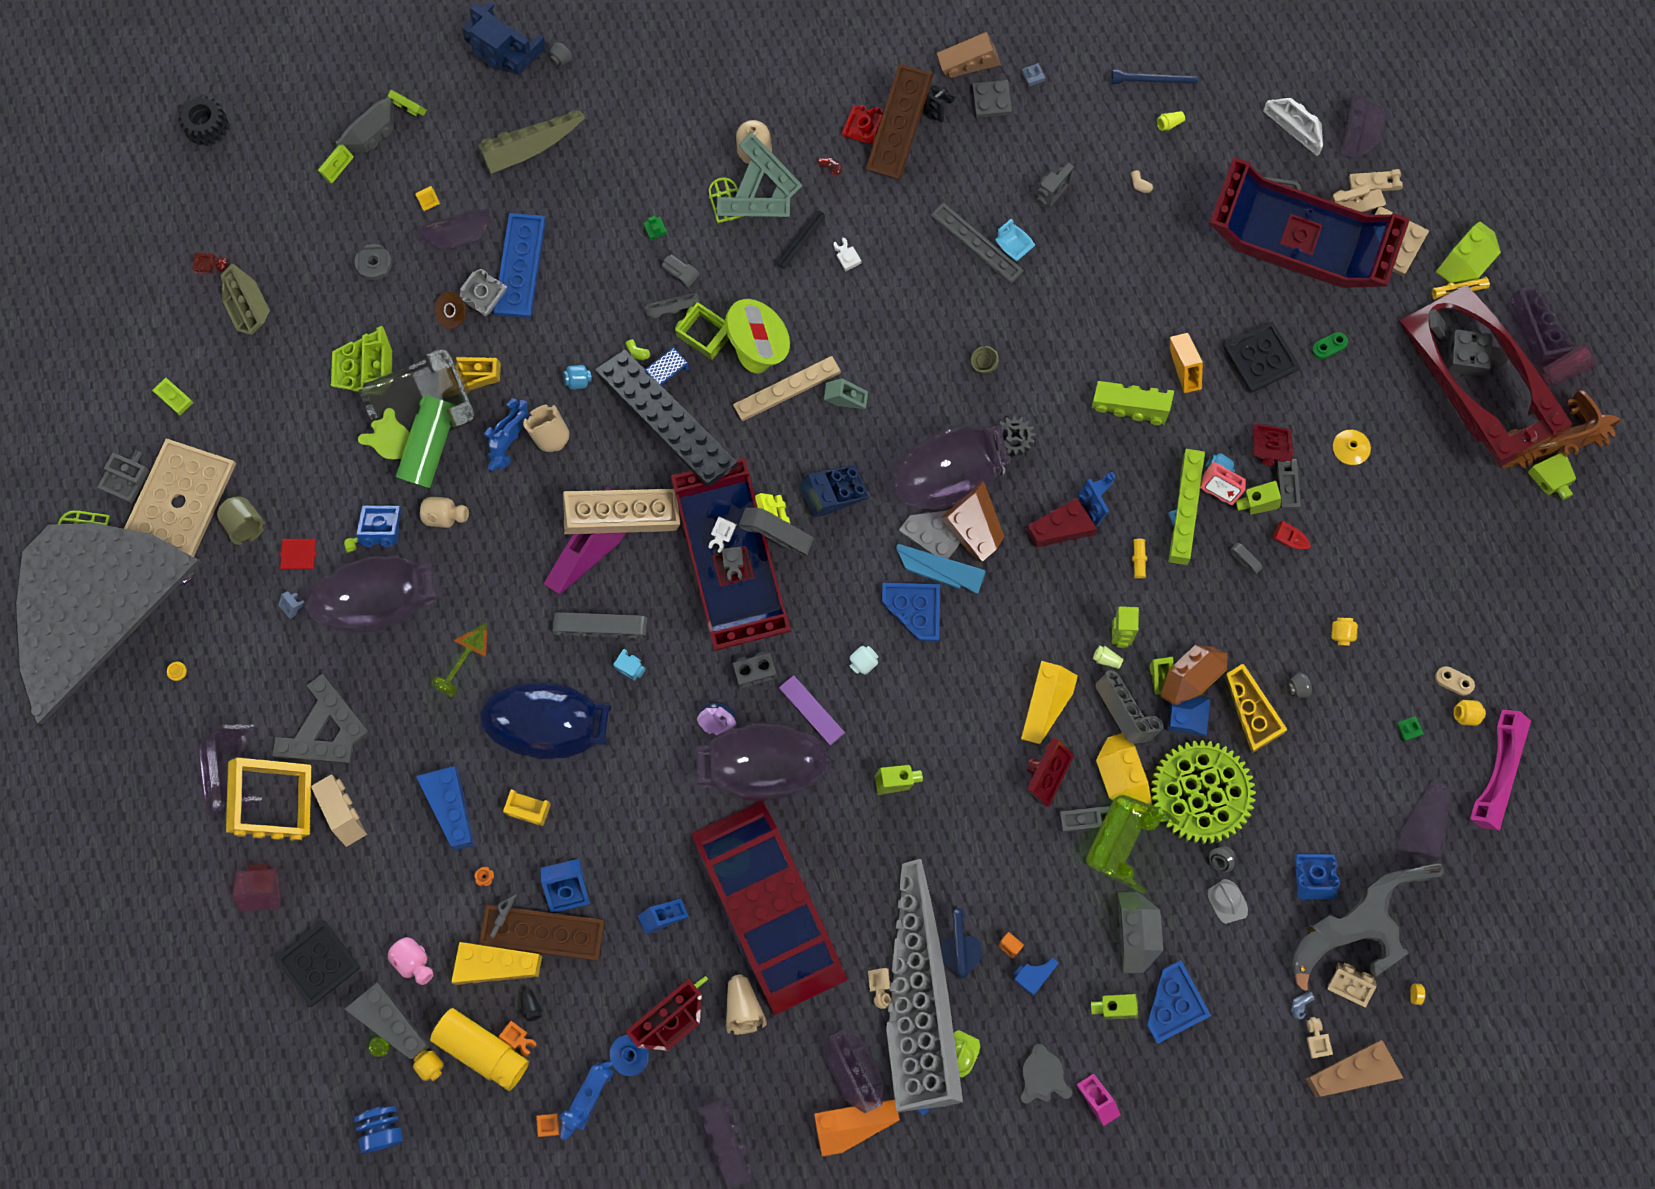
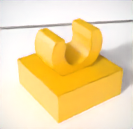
(427, 198)

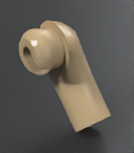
(1140, 184)

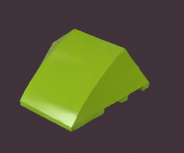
(361, 361)

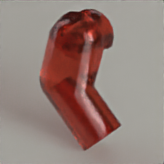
(831, 162)

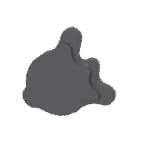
(1043, 1076)

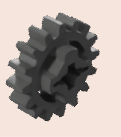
(1017, 427)

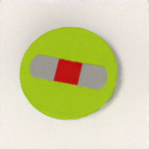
(757, 335)

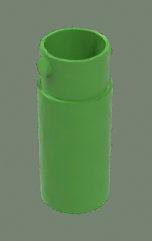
(425, 442)

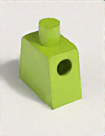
(1554, 475)
(1267, 496)
(889, 779)
(1126, 1006)

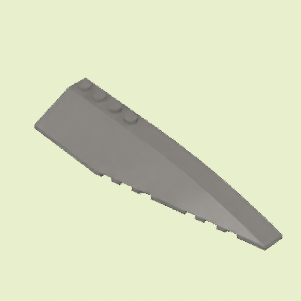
(920, 1005)

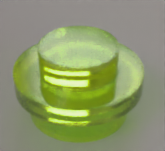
(378, 1046)

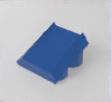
(1316, 876)

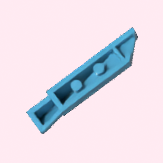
(941, 569)

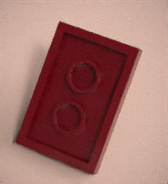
(1272, 444)
(1049, 771)

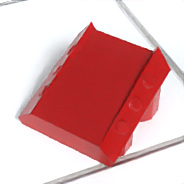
(863, 124)

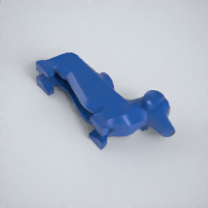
(505, 433)
(585, 1099)

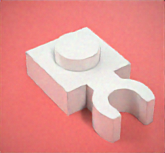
(847, 256)
(723, 531)

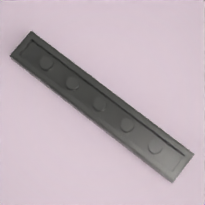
(977, 243)

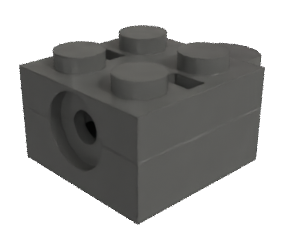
(1473, 353)

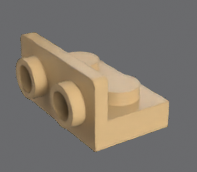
(1352, 984)

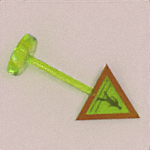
(474, 640)

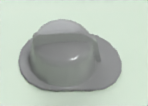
(1227, 901)

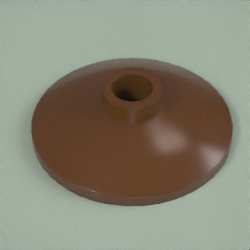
(450, 310)

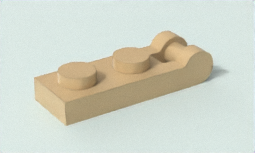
(1377, 180)

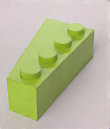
(1133, 402)

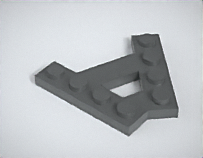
(305, 743)

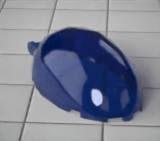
(543, 720)

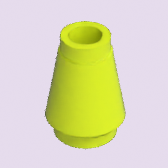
(1170, 120)

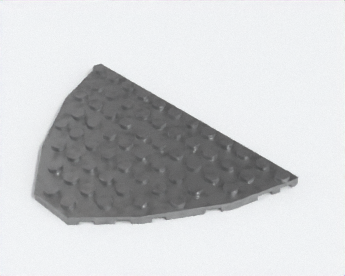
(83, 598)

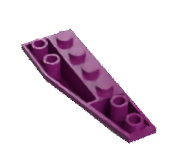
(579, 556)

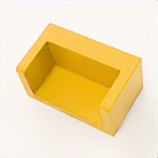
(526, 808)

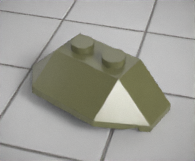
(243, 300)

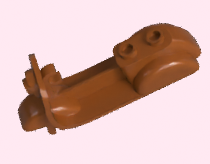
(1593, 429)

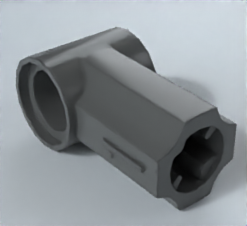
(683, 273)

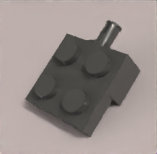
(123, 477)

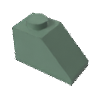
(845, 394)

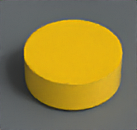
(1417, 994)

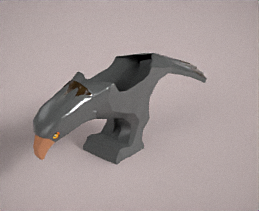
(1364, 921)

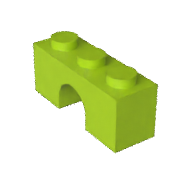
(1125, 626)

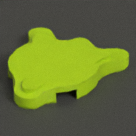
(388, 436)

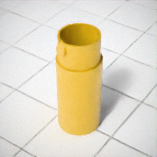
(479, 1049)

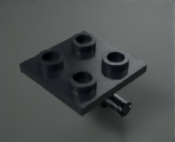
(933, 104)

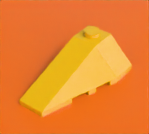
(1050, 695)

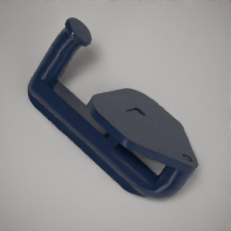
(960, 952)

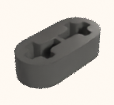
(1246, 558)

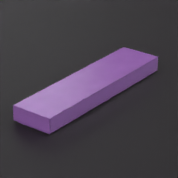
(811, 710)

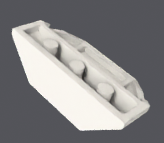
(1297, 122)

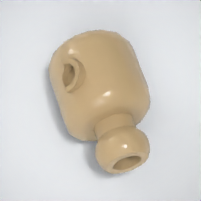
(442, 512)

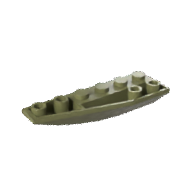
(526, 142)

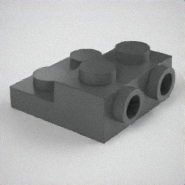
(1054, 185)

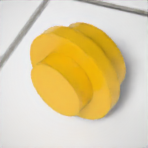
(176, 671)

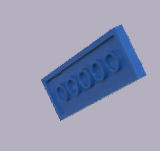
(520, 264)

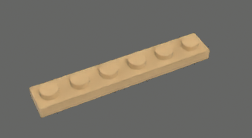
(786, 388)

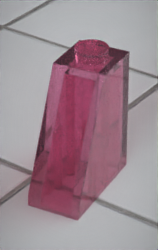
(1569, 365)

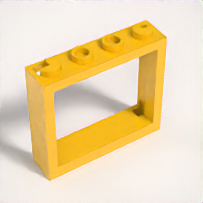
(234, 790)

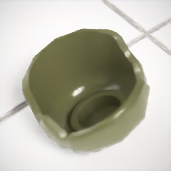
(987, 357)

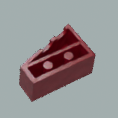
(1061, 525)

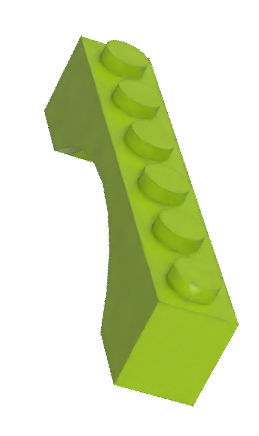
(1187, 507)

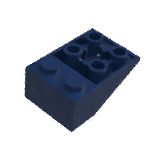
(833, 490)

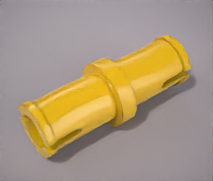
(1139, 558)

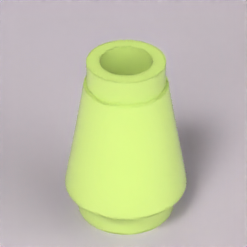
(1107, 657)

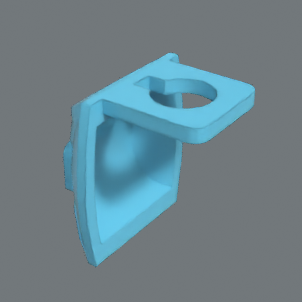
(1014, 240)

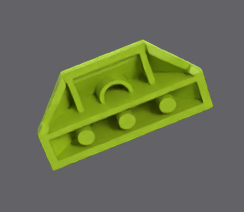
(1471, 255)

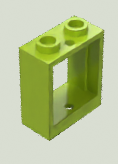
(717, 342)

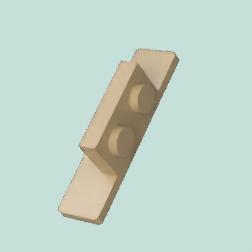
(1360, 198)

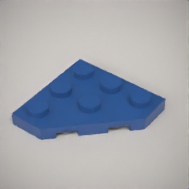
(915, 607)
(1175, 1004)

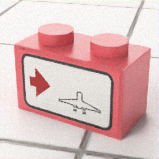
(1222, 483)

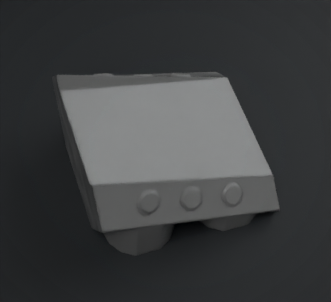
(482, 291)

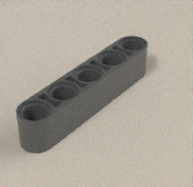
(600, 624)

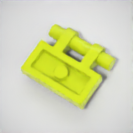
(767, 502)

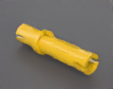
(1480, 284)

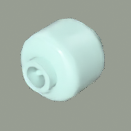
(863, 660)

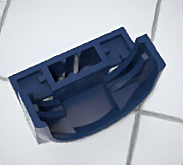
(493, 39)

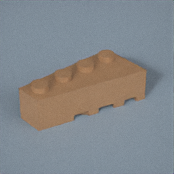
(1361, 1069)

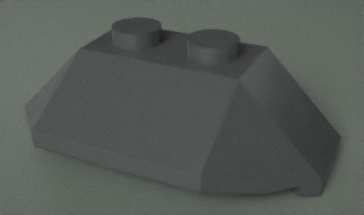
(369, 127)
(1139, 932)

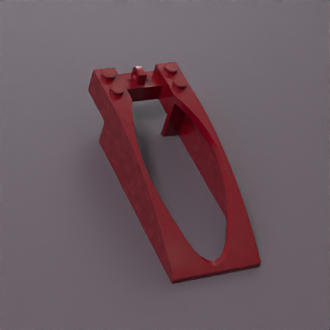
(1480, 422)

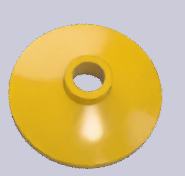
(1348, 454)

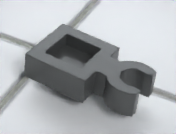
(733, 560)

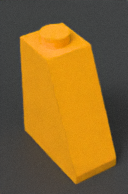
(1187, 362)

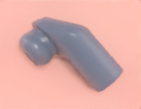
(1299, 1003)

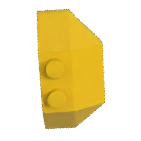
(1122, 770)

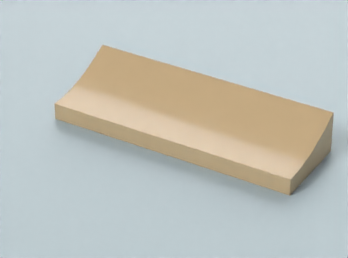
(620, 511)

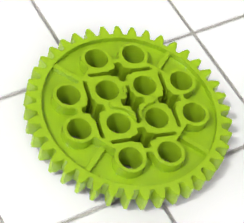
(1217, 761)

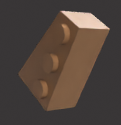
(969, 56)

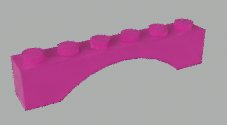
(1491, 805)

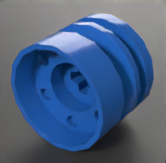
(378, 1129)

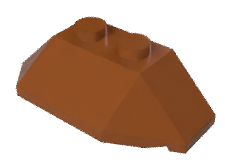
(1194, 673)

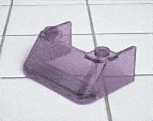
(215, 752)

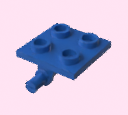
(1091, 498)

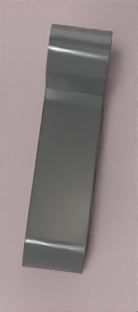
(776, 529)
(1125, 710)

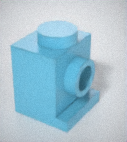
(628, 665)

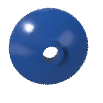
(623, 1061)

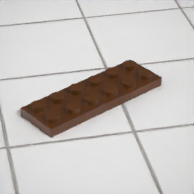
(899, 121)
(544, 933)

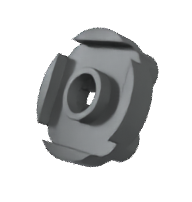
(376, 271)

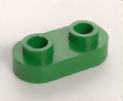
(1331, 345)

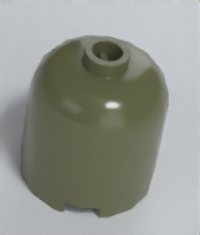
(240, 520)

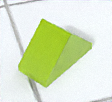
(1159, 671)

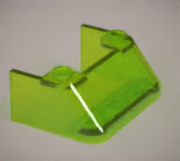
(1119, 835)

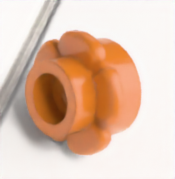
(479, 876)

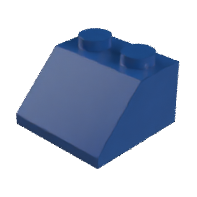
(564, 886)

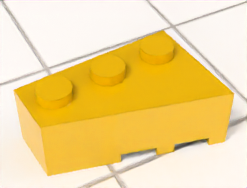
(479, 371)

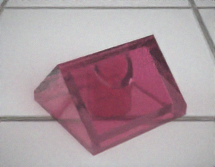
(256, 890)

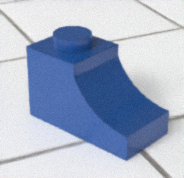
(662, 915)
(1032, 977)

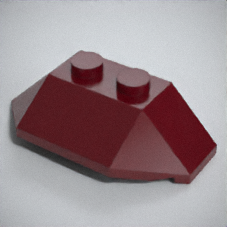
(669, 1019)

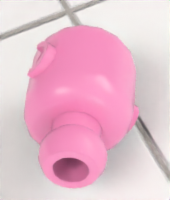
(410, 960)

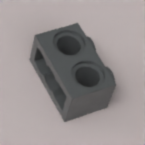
(756, 675)

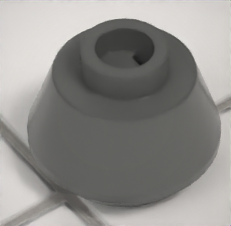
(560, 54)
(1300, 686)
(1222, 859)

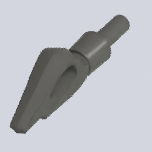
(503, 913)

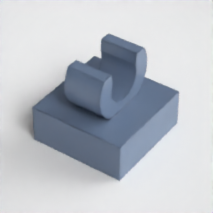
(1033, 74)
(289, 604)

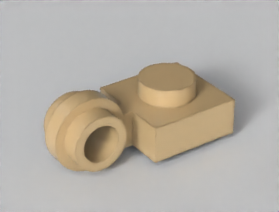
(879, 982)
(1318, 1044)

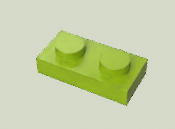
(400, 100)
(335, 163)
(172, 396)

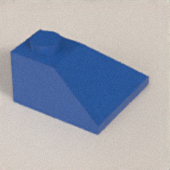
(1190, 716)

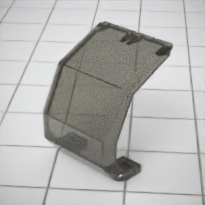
(435, 377)

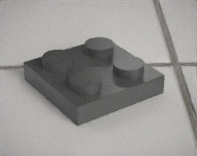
(992, 98)

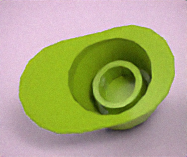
(967, 1051)

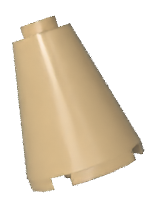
(743, 1007)

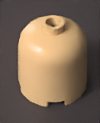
(759, 130)
(547, 428)

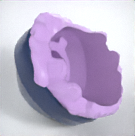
(716, 718)

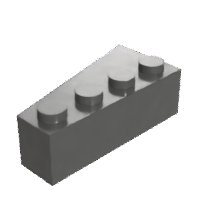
(387, 1019)

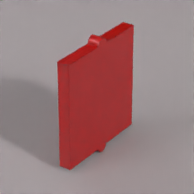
(298, 554)

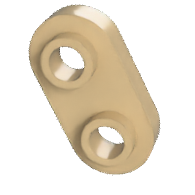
(1455, 681)

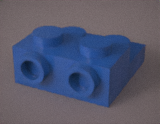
(379, 525)

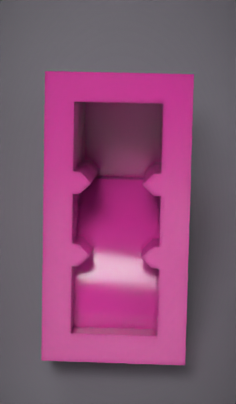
(1099, 1099)

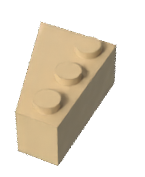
(338, 810)

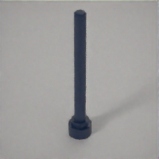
(1119, 76)

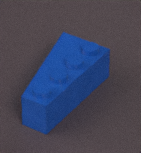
(447, 800)

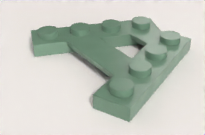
(761, 161)

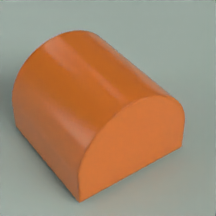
(1010, 945)

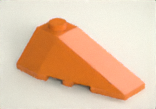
(849, 1126)

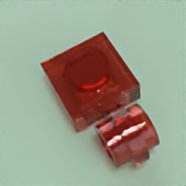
(206, 261)

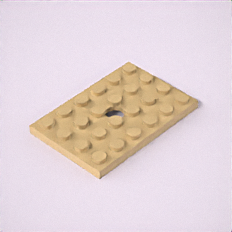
(187, 473)

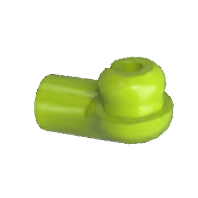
(637, 353)

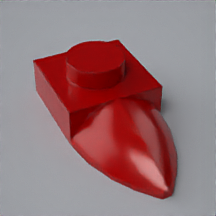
(1290, 536)

